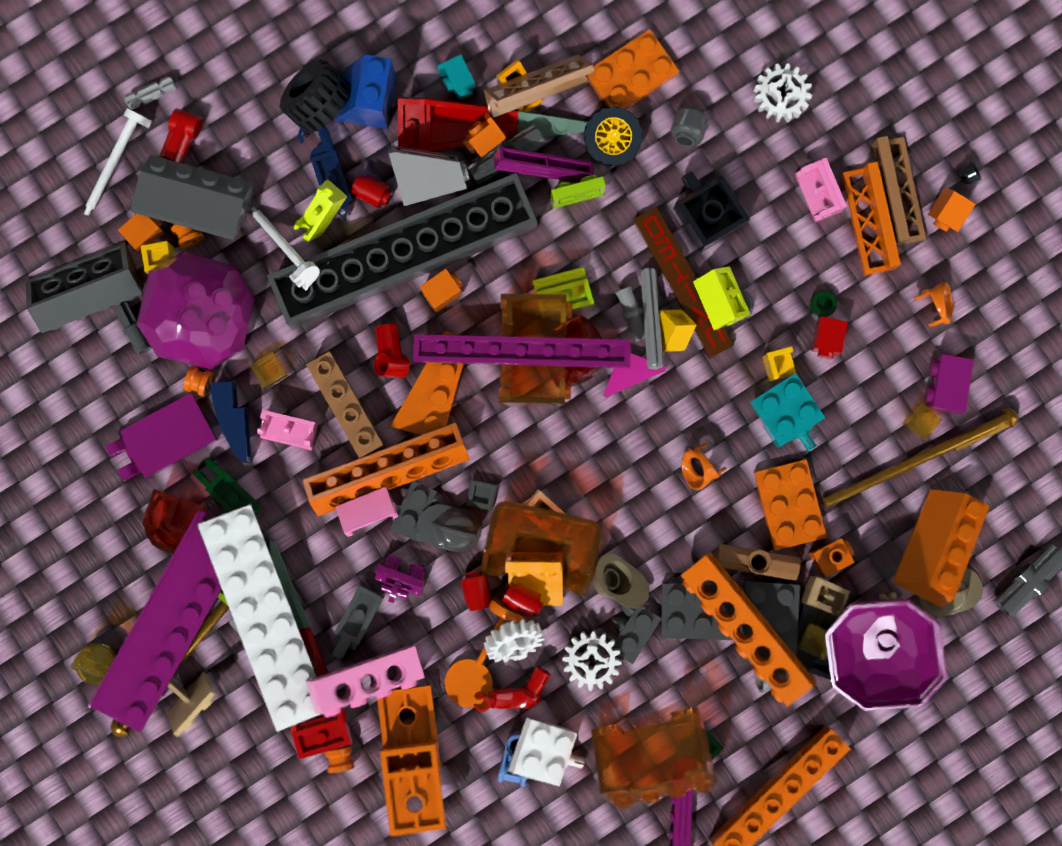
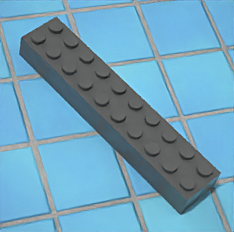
(406, 250)

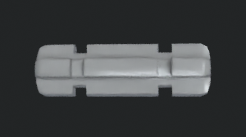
(150, 92)

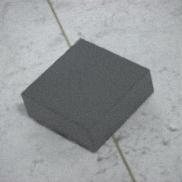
(481, 494)

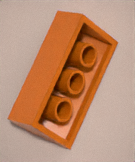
(941, 545)

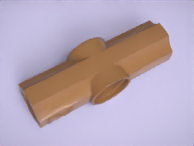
(774, 564)

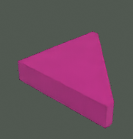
(627, 377)

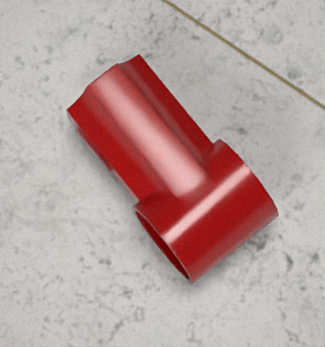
(182, 130)
(390, 359)

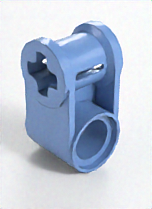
(504, 773)

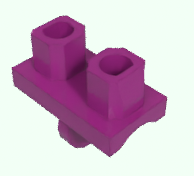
(398, 583)

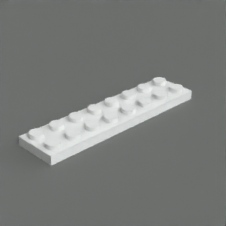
(261, 614)

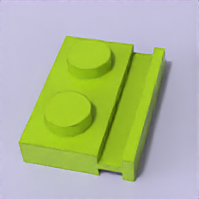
(567, 194)
(572, 283)

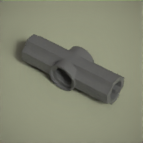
(527, 140)
(1030, 581)

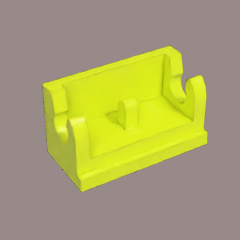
(321, 211)
(721, 297)

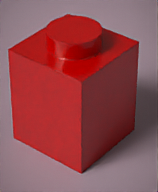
(829, 337)

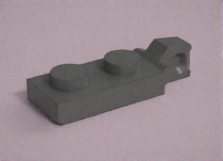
(356, 620)

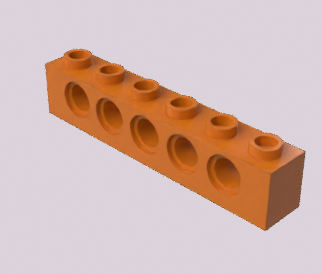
(386, 469)
(781, 656)
(782, 790)

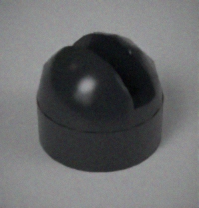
(971, 173)

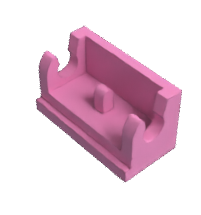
(820, 190)
(287, 430)
(366, 510)

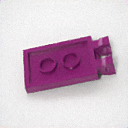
(163, 438)

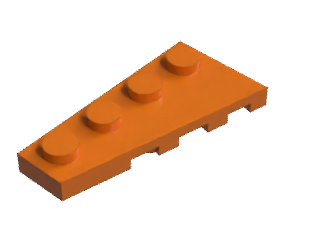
(430, 398)

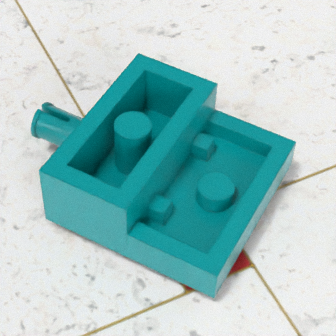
(788, 412)

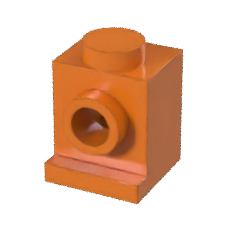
(483, 136)

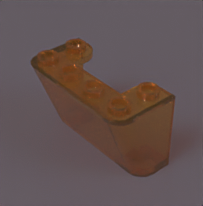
(654, 760)

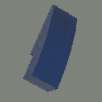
(232, 420)

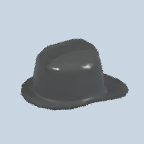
(449, 528)

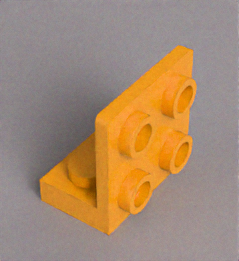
(538, 572)

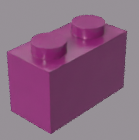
(949, 384)

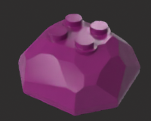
(195, 310)
(886, 654)

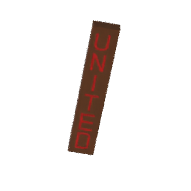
(680, 279)

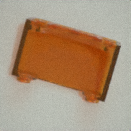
(534, 317)
(534, 529)

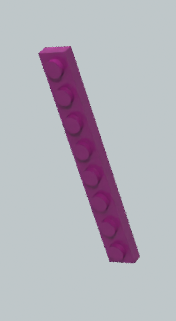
(522, 351)

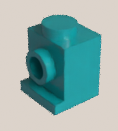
(457, 78)

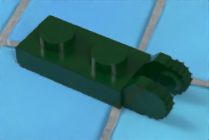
(226, 489)

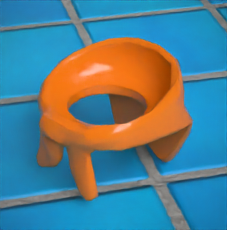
(943, 302)
(693, 479)

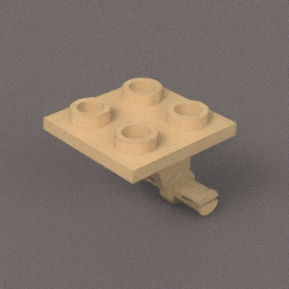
(191, 702)

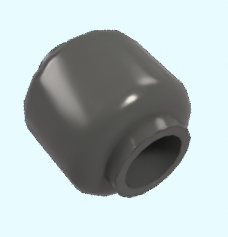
(689, 126)

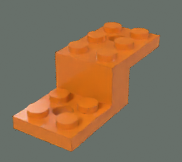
(411, 761)

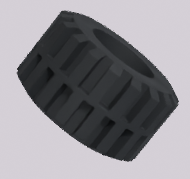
(315, 96)

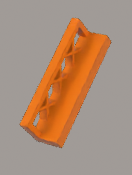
(880, 216)

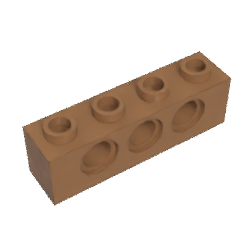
(345, 405)

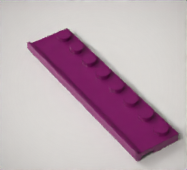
(160, 633)

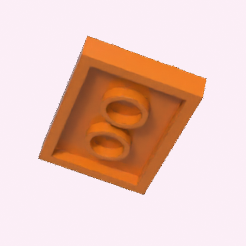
(632, 72)
(790, 505)

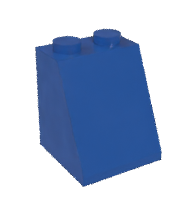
(371, 92)

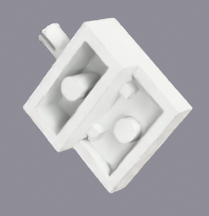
(544, 752)

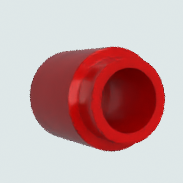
(372, 190)
(476, 590)
(522, 600)

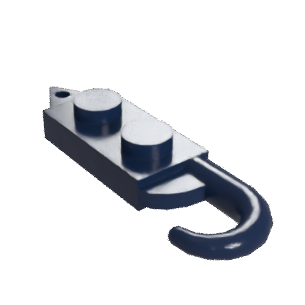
(327, 166)

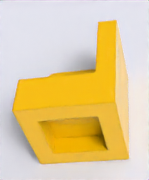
(156, 254)
(675, 330)
(779, 364)

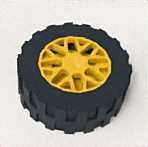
(613, 136)

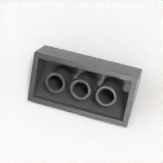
(192, 197)
(82, 288)

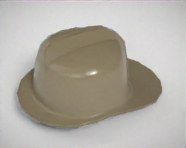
(620, 581)
(967, 596)

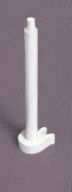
(134, 118)
(307, 271)

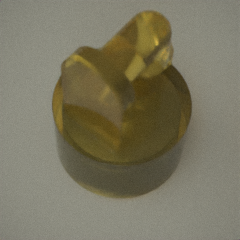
(94, 662)

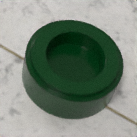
(823, 303)

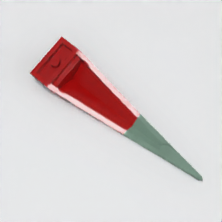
(443, 123)
(319, 732)

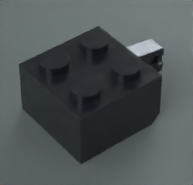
(709, 211)

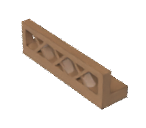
(537, 85)
(893, 192)

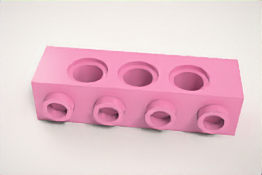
(323, 688)

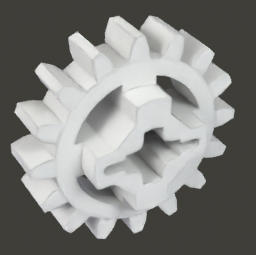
(792, 92)
(513, 641)
(605, 660)

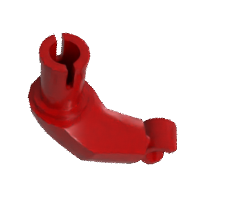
(515, 697)

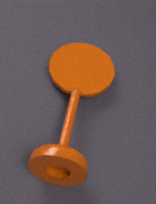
(471, 675)

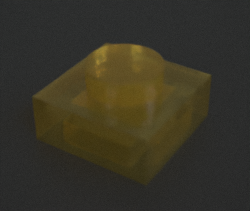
(268, 370)
(922, 421)
(814, 641)

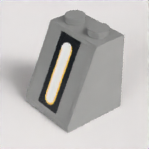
(426, 173)

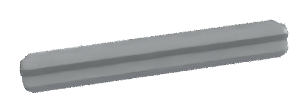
(651, 319)

